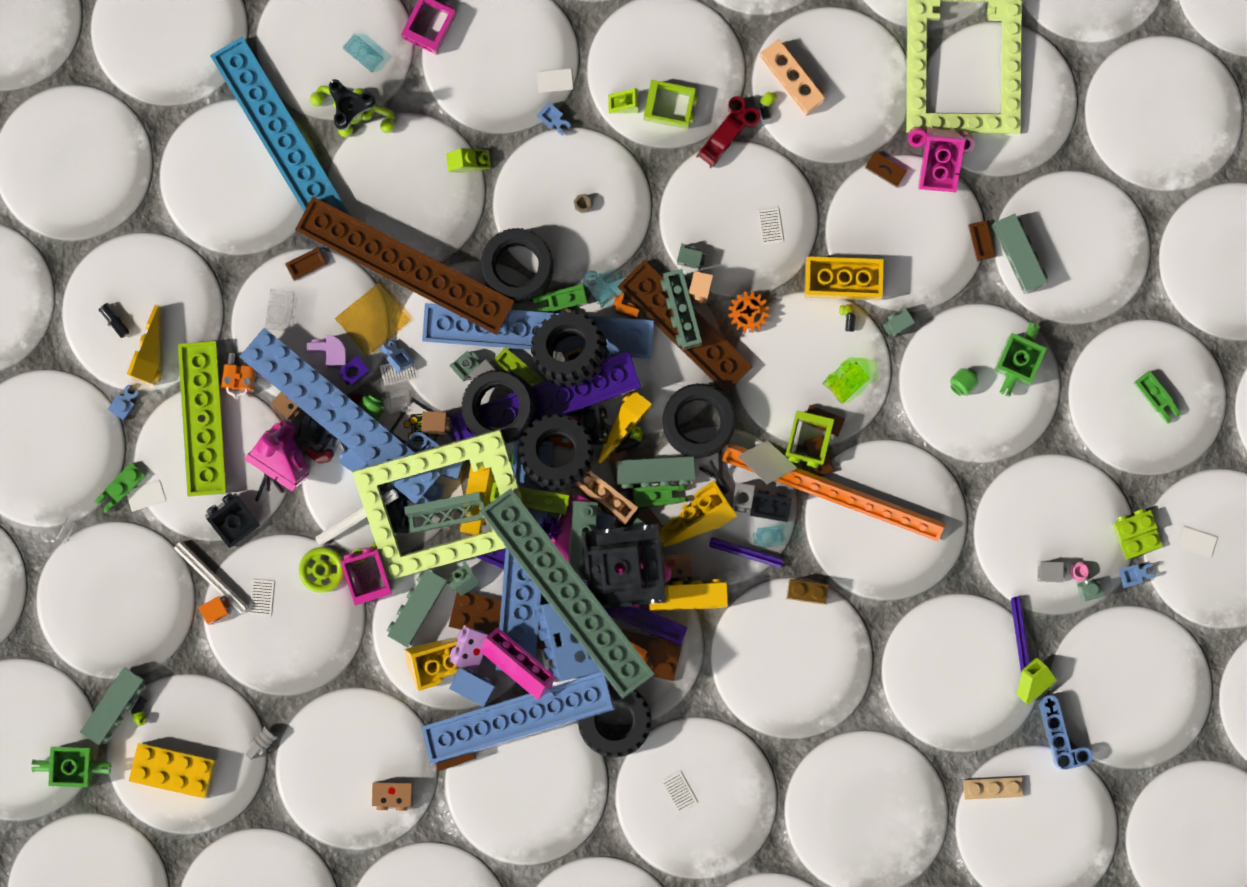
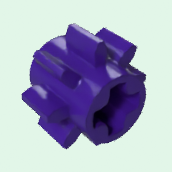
(552, 525)

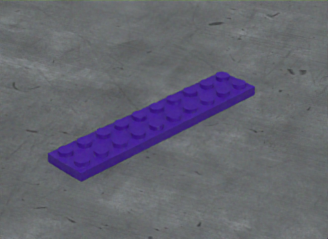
(615, 379)

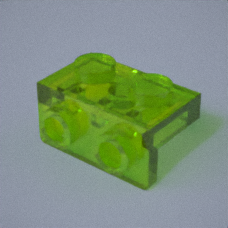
(846, 380)

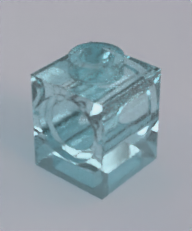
(776, 537)

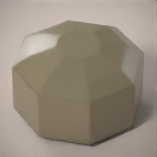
(583, 203)

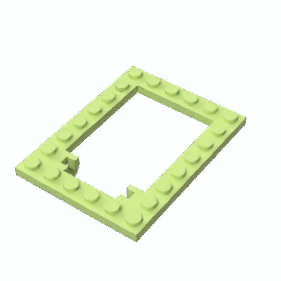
(1010, 118)
(481, 450)

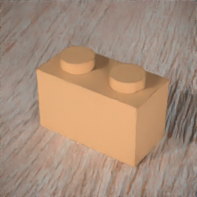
(700, 287)

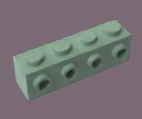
(1019, 253)
(682, 309)
(655, 471)
(582, 519)
(417, 608)
(112, 706)

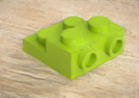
(1137, 533)

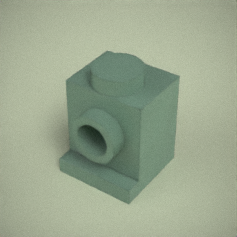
(690, 257)
(898, 322)
(460, 370)
(462, 579)
(1089, 590)

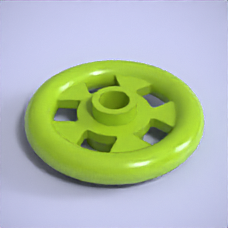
(305, 571)

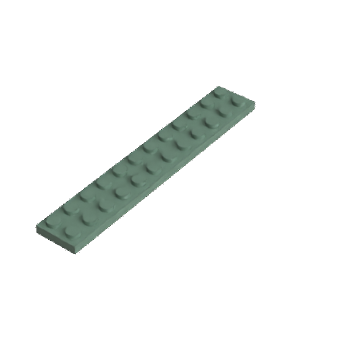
(566, 593)

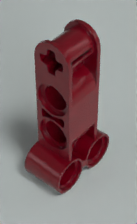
(727, 132)

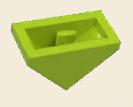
(623, 102)

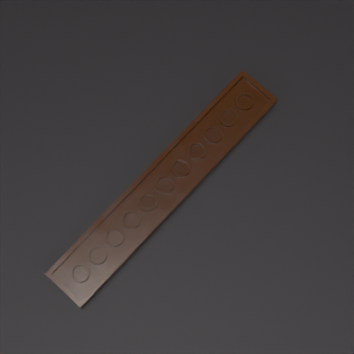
(405, 265)
(484, 615)

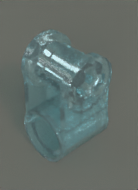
(600, 291)

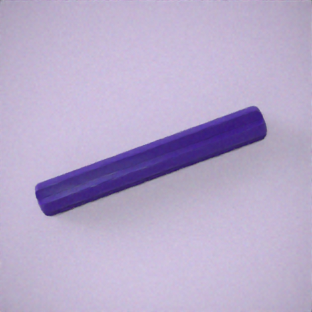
(746, 552)
(1020, 632)

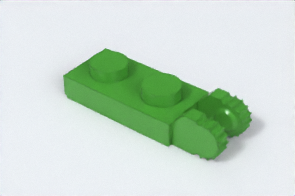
(563, 299)
(1156, 395)
(121, 486)
(657, 496)

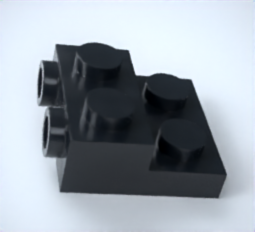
(231, 519)

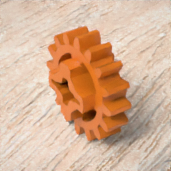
(757, 310)

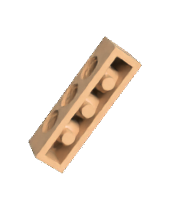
(806, 103)
(606, 497)

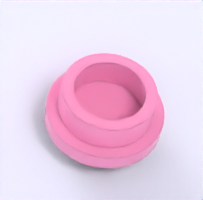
(1079, 571)

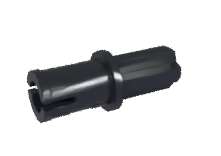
(114, 320)

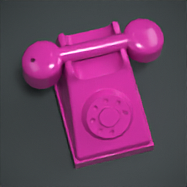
(941, 156)
(279, 456)

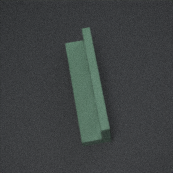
(442, 506)

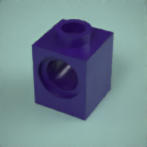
(354, 363)

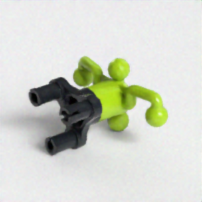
(361, 102)

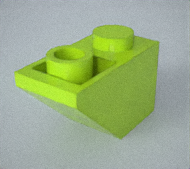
(468, 160)
(1034, 681)

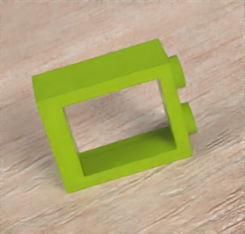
(672, 88)
(815, 420)

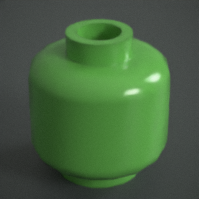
(964, 381)
(372, 405)

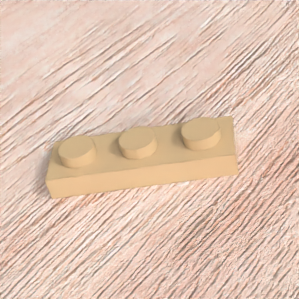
(992, 788)

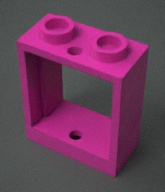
(421, 41)
(371, 594)

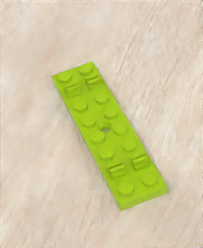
(202, 439)

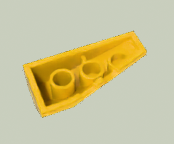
(147, 361)
(630, 414)
(481, 482)
(703, 514)
(430, 662)

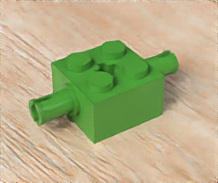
(1031, 355)
(79, 776)

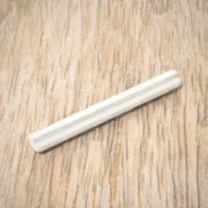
(352, 520)
(211, 577)

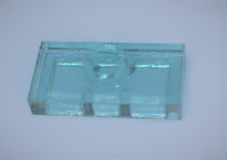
(363, 52)

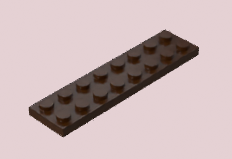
(715, 355)

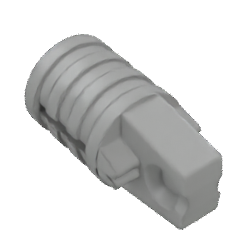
(261, 742)

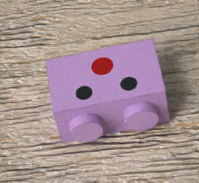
(468, 647)

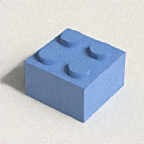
(472, 687)

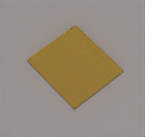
(372, 319)

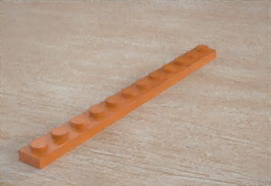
(849, 498)

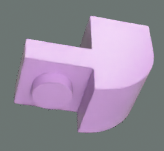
(335, 351)

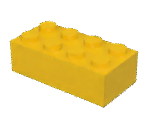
(843, 278)
(694, 596)
(172, 770)

